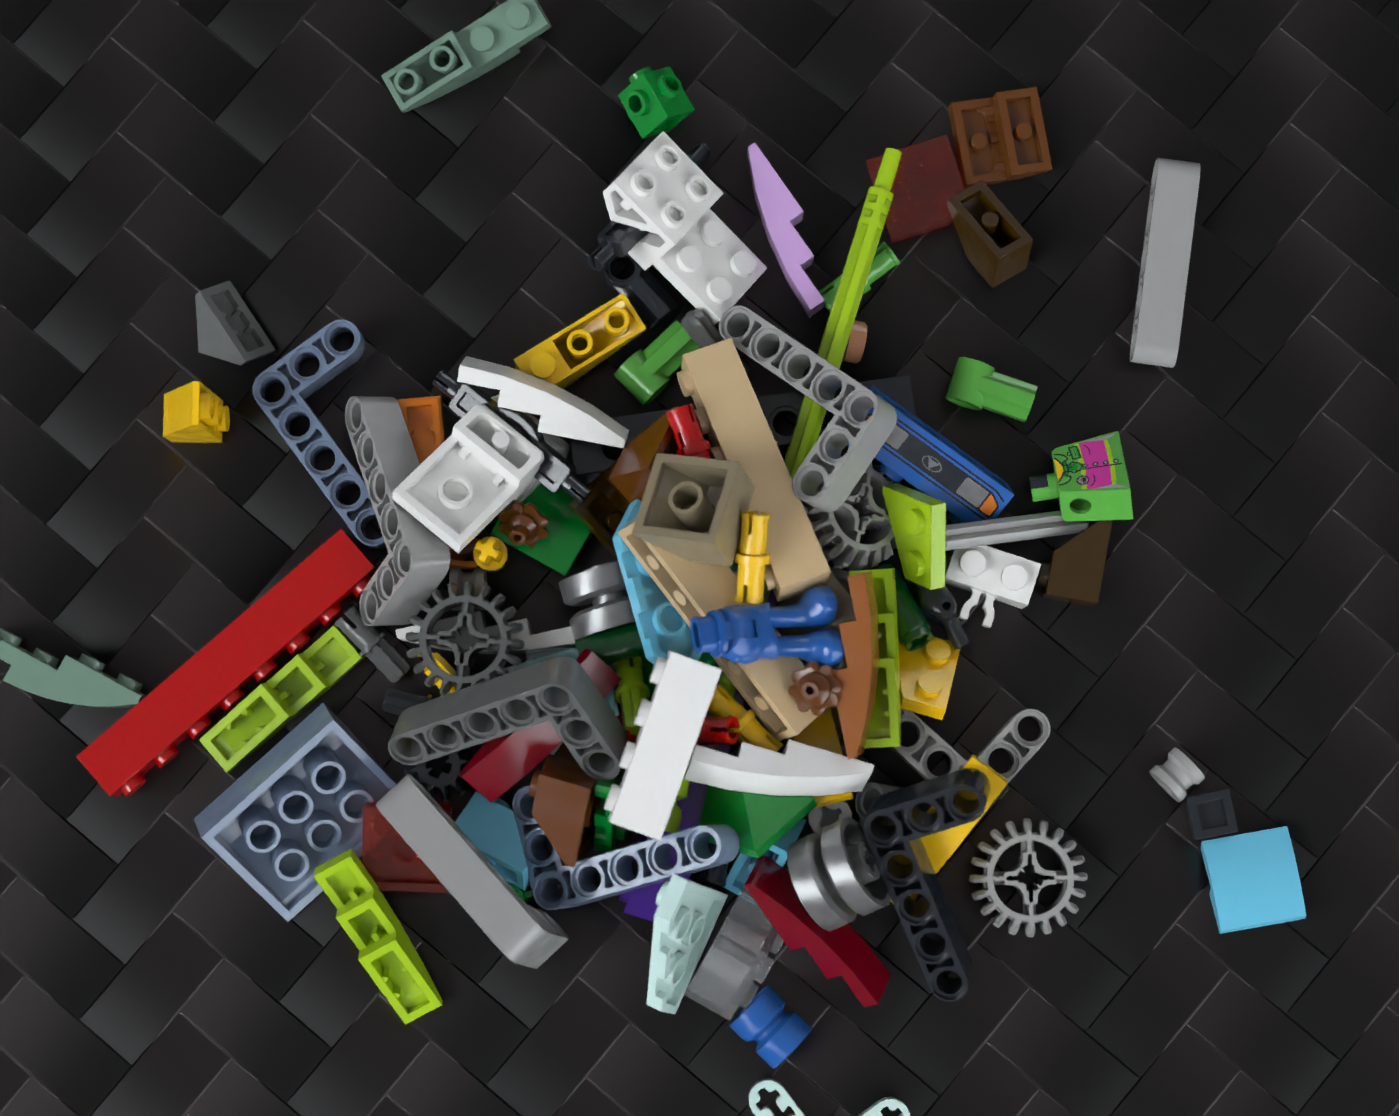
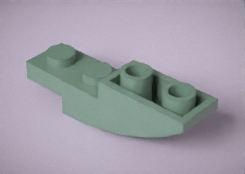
(465, 54)
(73, 682)

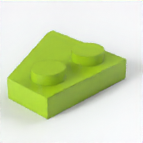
(919, 534)

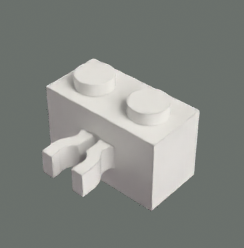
(991, 575)

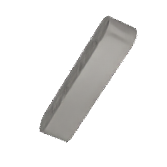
(1165, 262)

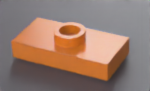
(424, 423)

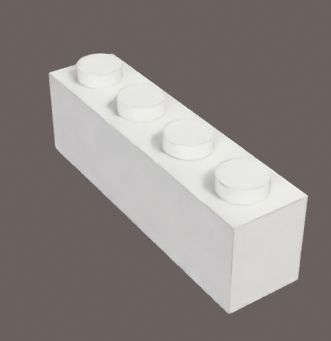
(664, 744)

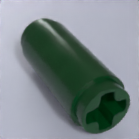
(912, 625)
(613, 644)

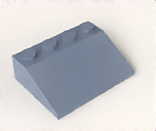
(296, 810)

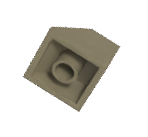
(694, 507)

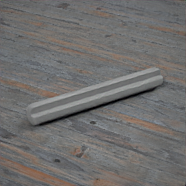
(1010, 530)

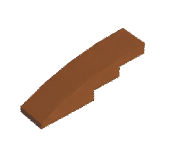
(862, 661)

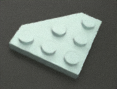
(680, 934)

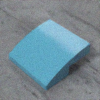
(1253, 879)

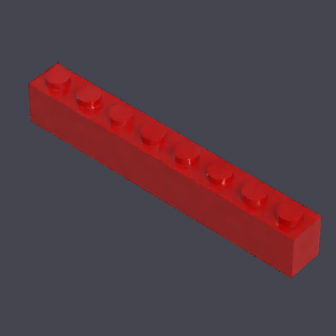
(227, 665)

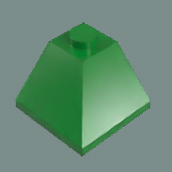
(755, 817)

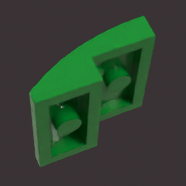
(566, 531)

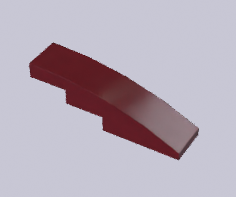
(512, 756)
(835, 952)

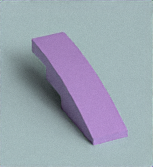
(779, 216)

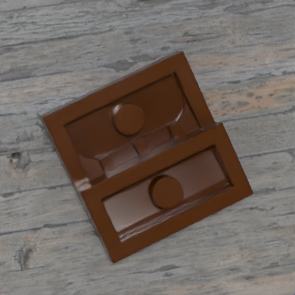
(1000, 137)

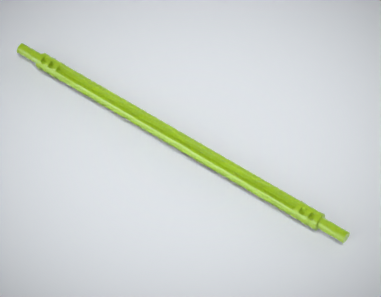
(841, 317)

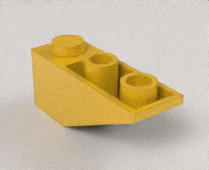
(583, 343)
(194, 415)

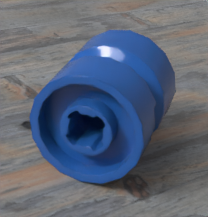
(771, 1027)

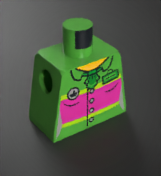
(1087, 480)

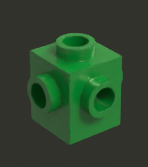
(655, 101)

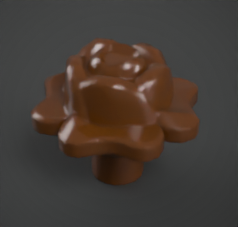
(523, 524)
(815, 688)

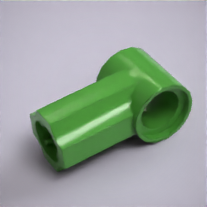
(650, 370)
(979, 386)

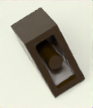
(989, 234)
(1077, 567)

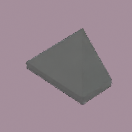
(228, 327)

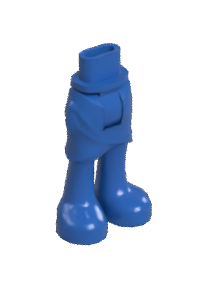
(747, 632)

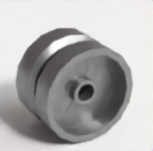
(606, 590)
(836, 875)

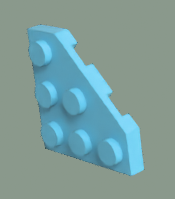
(656, 618)

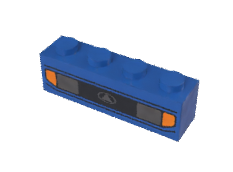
(940, 468)

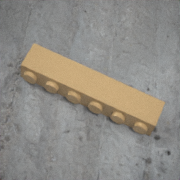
(741, 434)
(704, 587)

